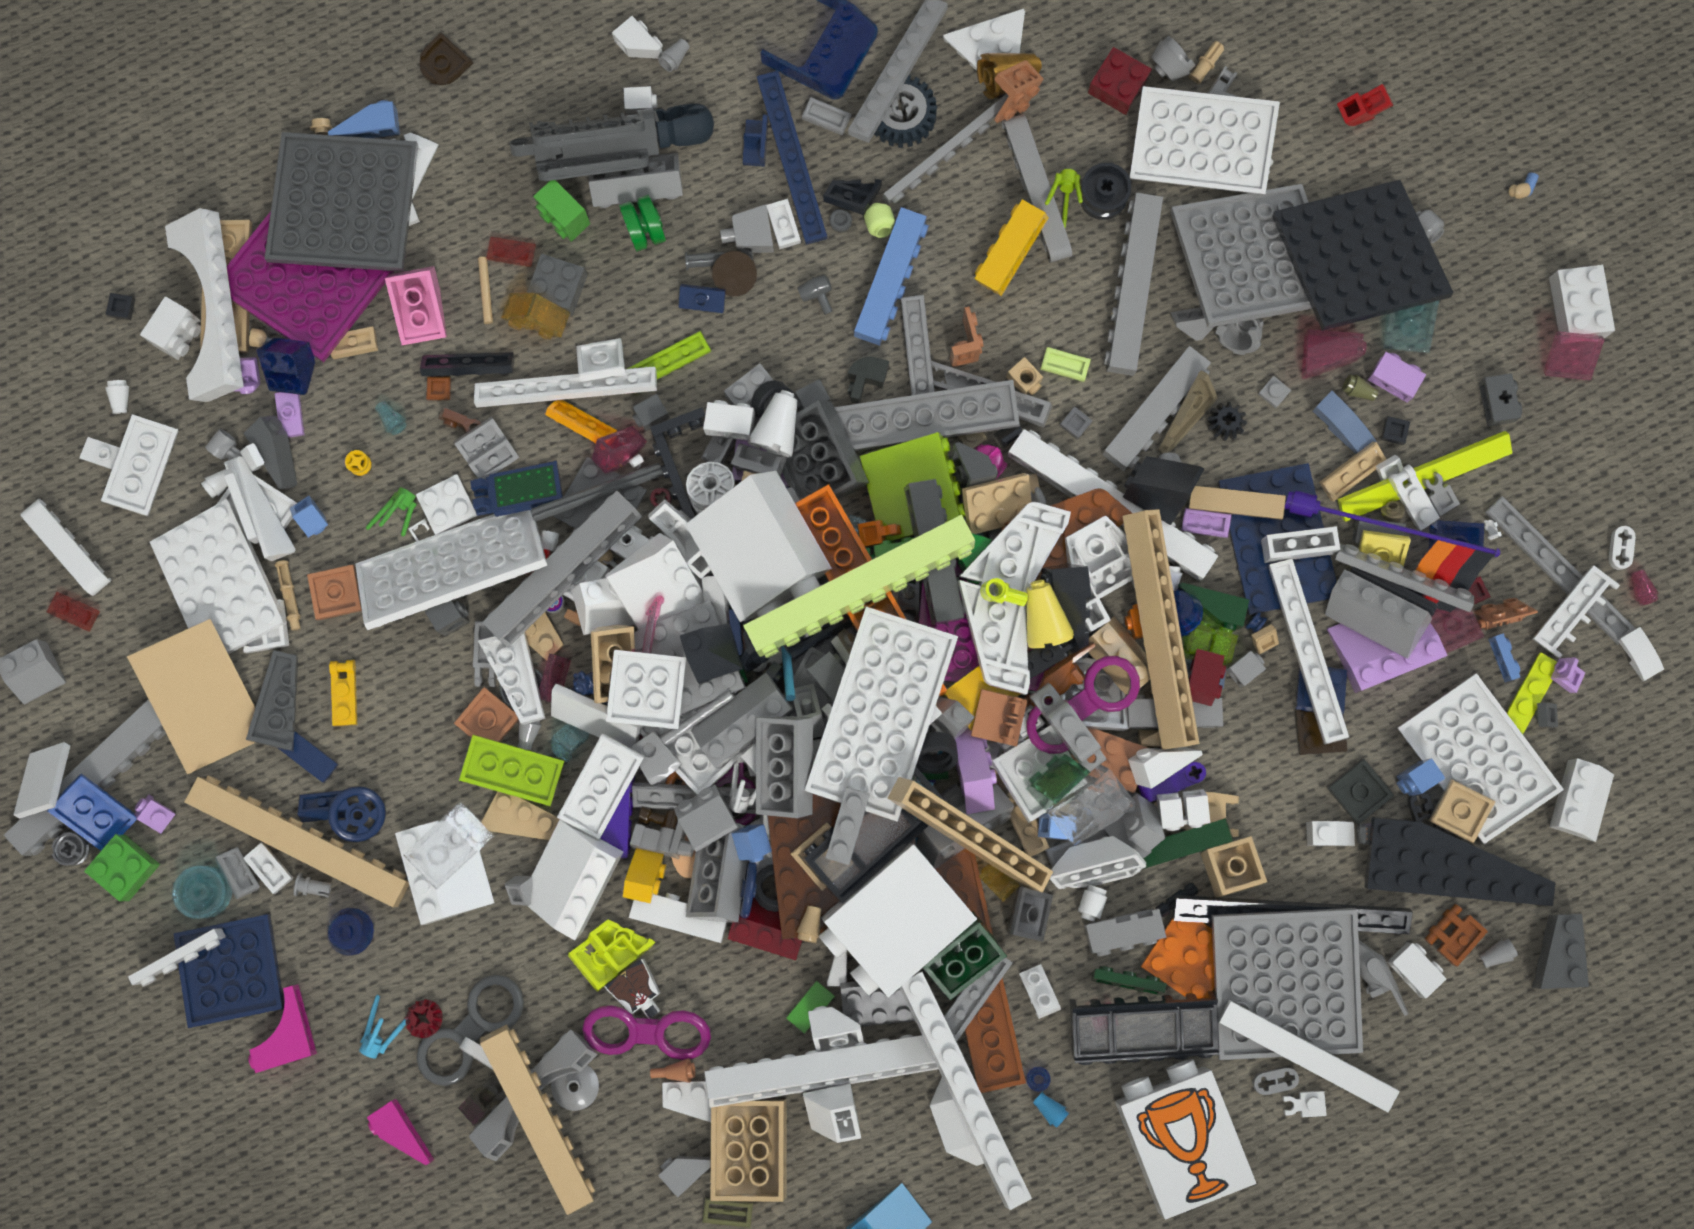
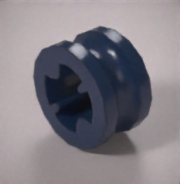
(1256, 623)

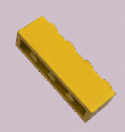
(1011, 247)

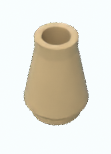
(810, 925)

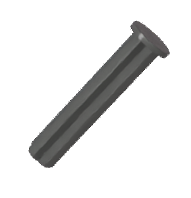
(706, 259)

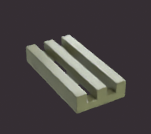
(746, 1204)

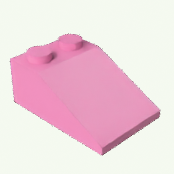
(417, 305)

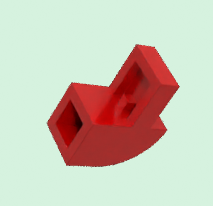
(1364, 107)

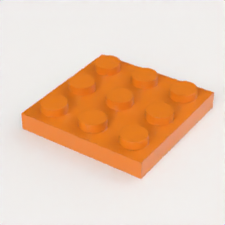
(1184, 958)

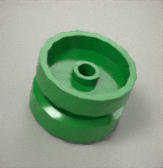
(641, 223)

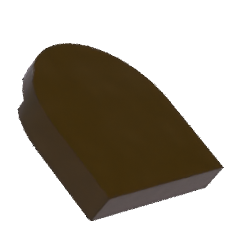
(443, 61)

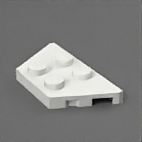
(991, 36)

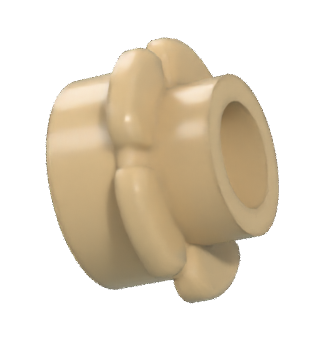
(321, 126)

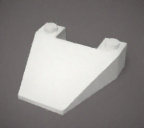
(1106, 554)

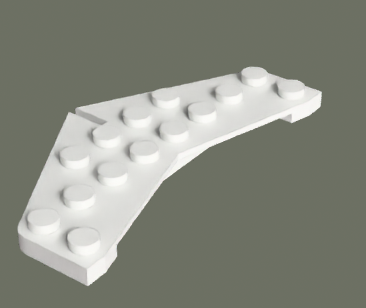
(1016, 559)

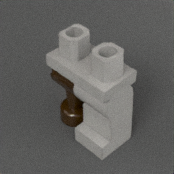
(667, 840)

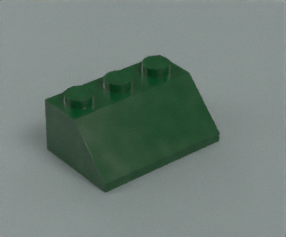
(965, 959)

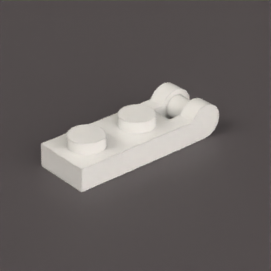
(1414, 498)

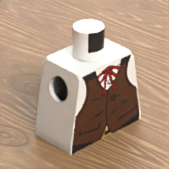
(636, 989)

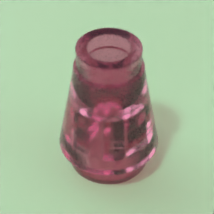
(1643, 588)

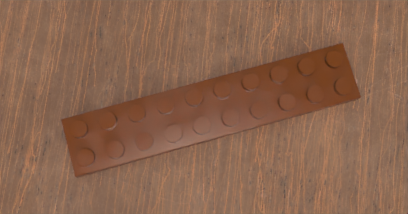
(991, 1031)

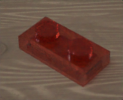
(511, 251)
(73, 611)

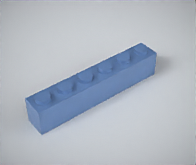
(890, 277)

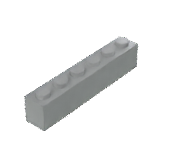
(1155, 410)

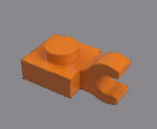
(874, 532)

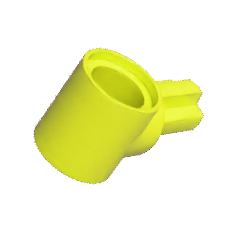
(1004, 593)

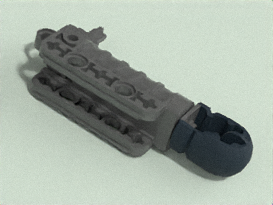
(611, 142)

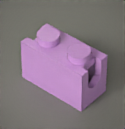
(1397, 376)

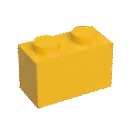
(644, 875)

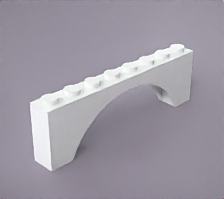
(218, 364)

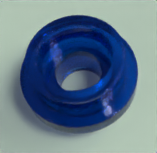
(1038, 1071)

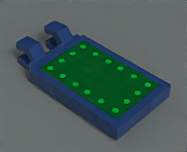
(517, 489)

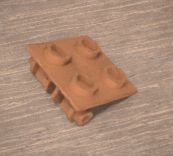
(1509, 612)
(999, 718)

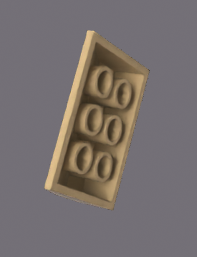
(749, 1151)

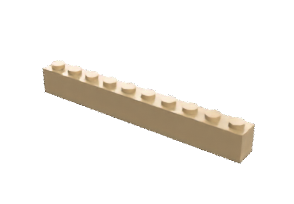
(1160, 629)
(297, 841)

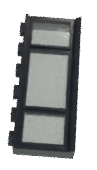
(875, 846)
(1144, 1029)

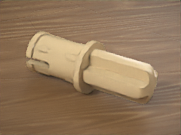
(1206, 62)

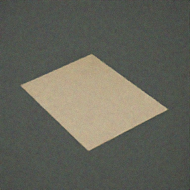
(196, 695)

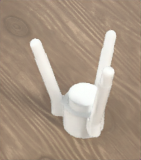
(740, 797)

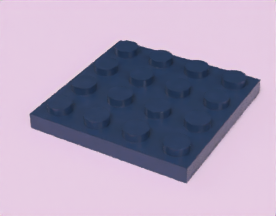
(234, 977)

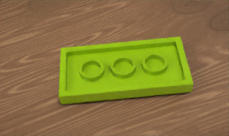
(511, 770)

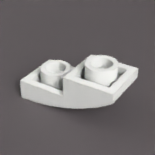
(1642, 653)

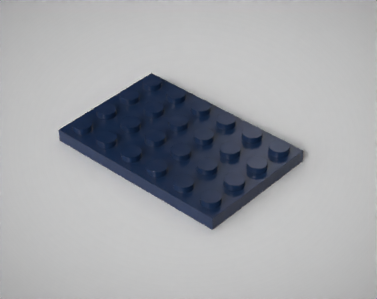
(1246, 533)

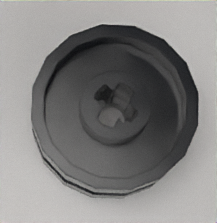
(1105, 191)

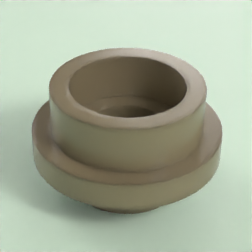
(1393, 511)

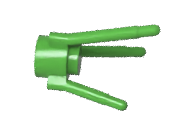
(401, 500)

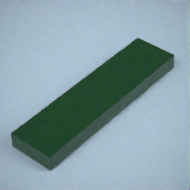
(1190, 842)

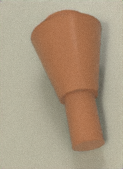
(679, 1071)

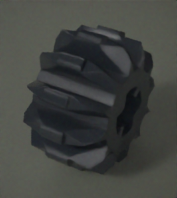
(1227, 430)

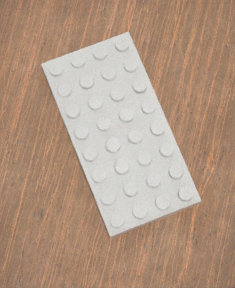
(448, 566)
(881, 710)

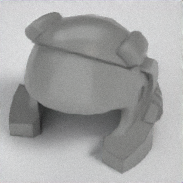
(1241, 343)

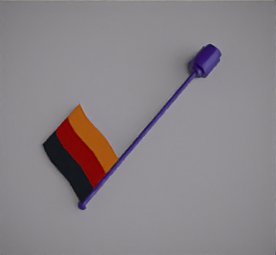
(1446, 560)

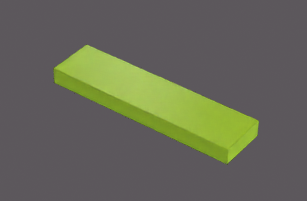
(676, 355)

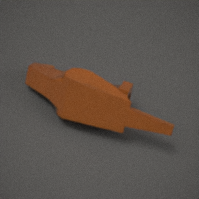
(1065, 673)

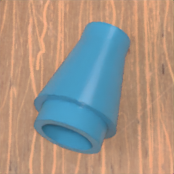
(1050, 1109)

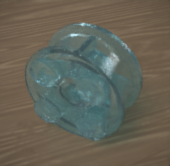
(188, 887)

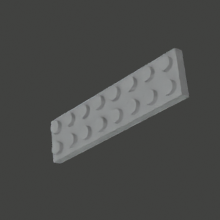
(914, 416)

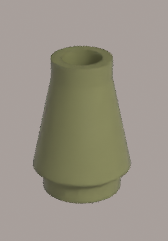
(1358, 387)

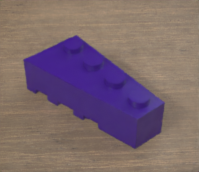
(619, 827)

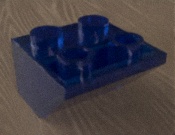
(287, 365)

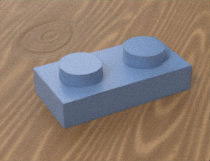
(1502, 651)

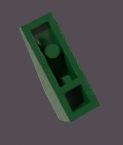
(1220, 607)

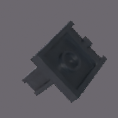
(673, 429)

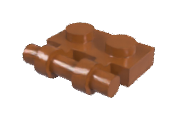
(1461, 940)

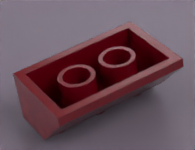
(764, 932)

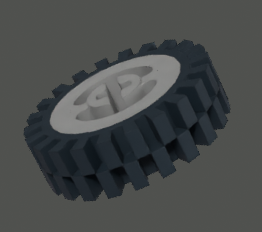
(913, 97)

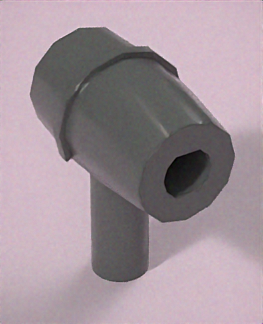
(817, 288)

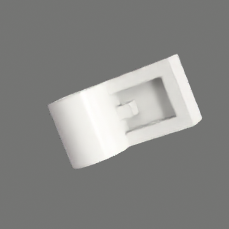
(1040, 991)

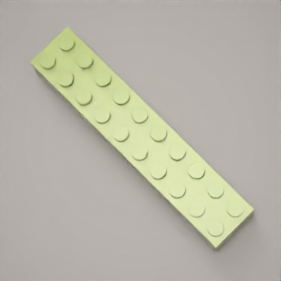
(860, 586)

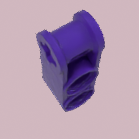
(1175, 782)

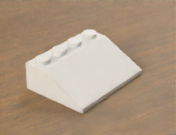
(653, 572)
(571, 878)
(459, 894)

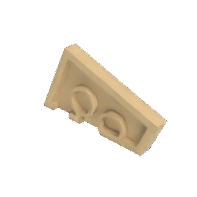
(544, 637)

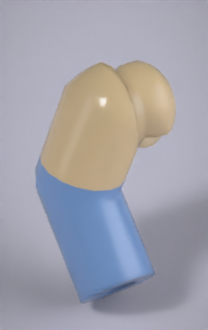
(1524, 189)

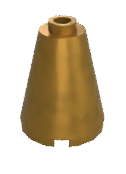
(994, 63)

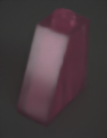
(1330, 350)

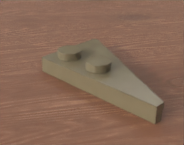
(1197, 402)

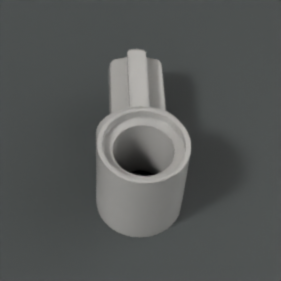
(223, 446)

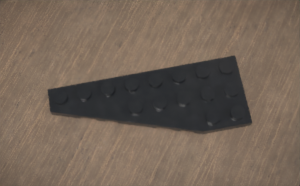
(1430, 862)

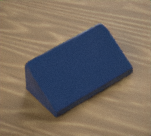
(316, 806)

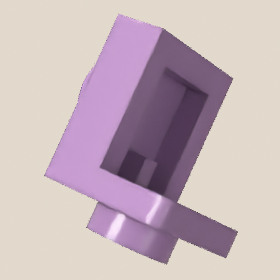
(250, 375)
(1568, 674)
(153, 813)

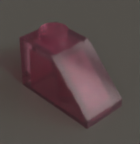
(617, 449)

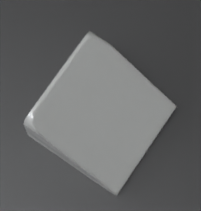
(519, 890)

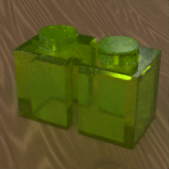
(1222, 641)

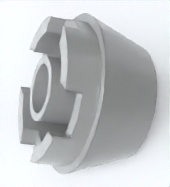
(1171, 60)

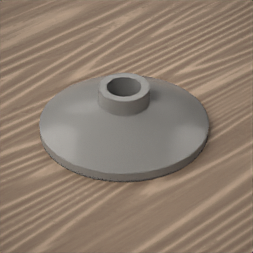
(576, 1100)

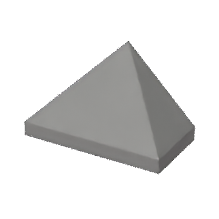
(1191, 322)

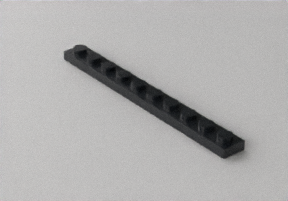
(1369, 917)

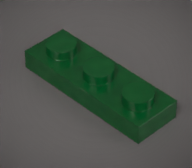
(1128, 980)

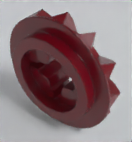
(433, 1015)

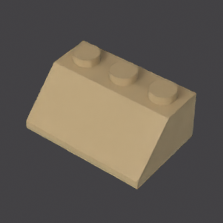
(1114, 640)
(604, 642)

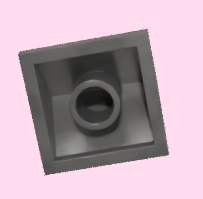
(1030, 914)

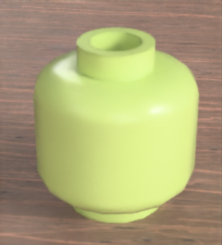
(879, 220)

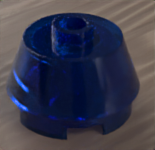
(1188, 611)
(350, 931)

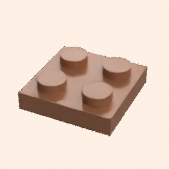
(334, 592)
(487, 717)

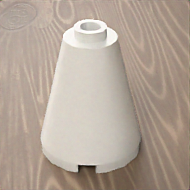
(777, 426)

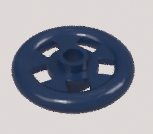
(340, 803)
(748, 890)

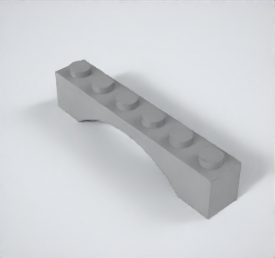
(498, 1129)

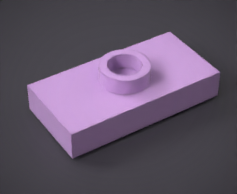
(290, 413)
(1206, 522)

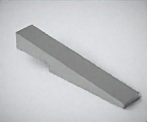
(1029, 407)

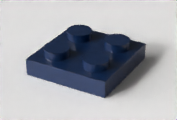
(1338, 679)

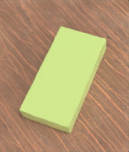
(1065, 364)

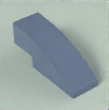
(1343, 423)

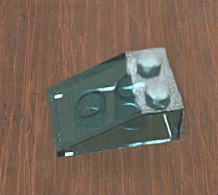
(1411, 328)

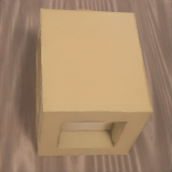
(1024, 367)

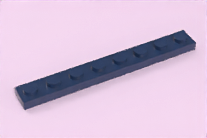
(792, 157)

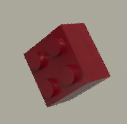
(1119, 80)

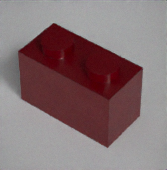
(1205, 675)

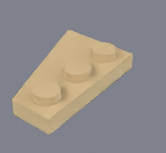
(519, 817)

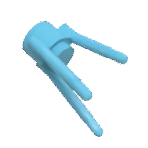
(371, 1042)

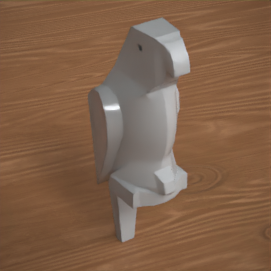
(1378, 975)

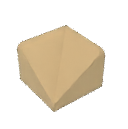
(1149, 738)

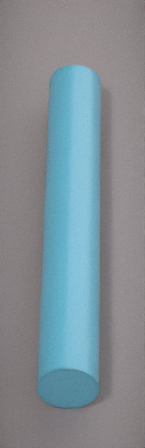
(788, 675)

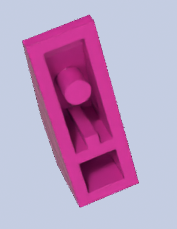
(396, 1129)

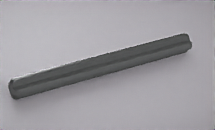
(596, 492)

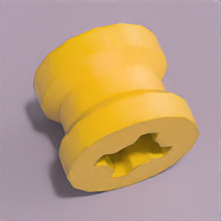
(354, 459)

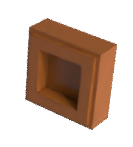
(438, 388)

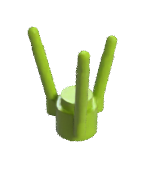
(1067, 181)

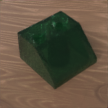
(1056, 780)

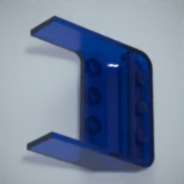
(835, 55)

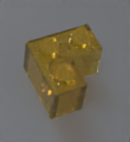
(535, 313)

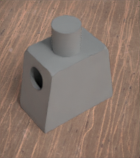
(750, 231)

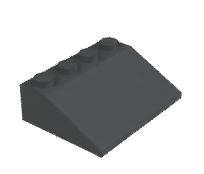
(822, 454)

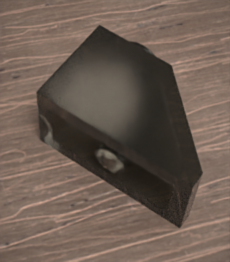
(482, 1100)

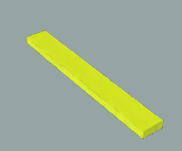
(1447, 466)

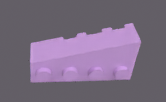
(975, 773)

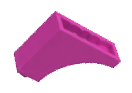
(291, 1038)

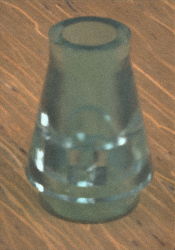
(391, 419)

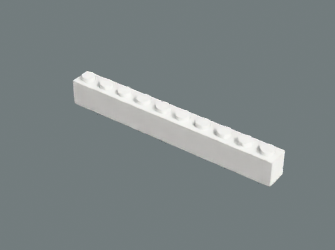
(1074, 480)
(818, 1070)
(965, 1092)

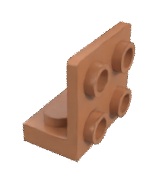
(1021, 85)
(967, 351)

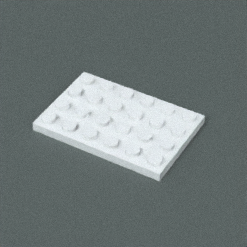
(1204, 140)
(219, 576)
(1484, 751)

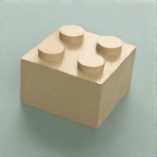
(1233, 867)

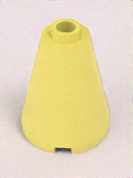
(1045, 617)

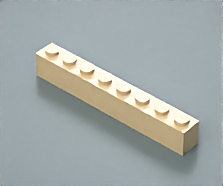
(969, 834)
(537, 1119)

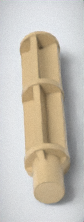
(288, 594)

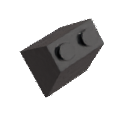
(1162, 486)

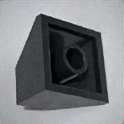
(711, 652)

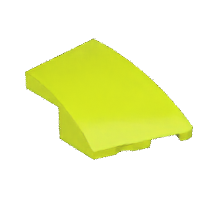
(616, 952)

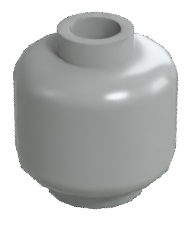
(1431, 224)

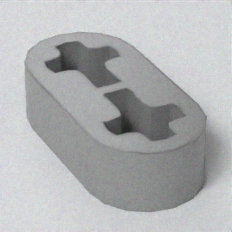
(1276, 1086)

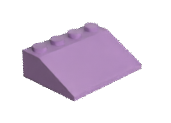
(1372, 663)

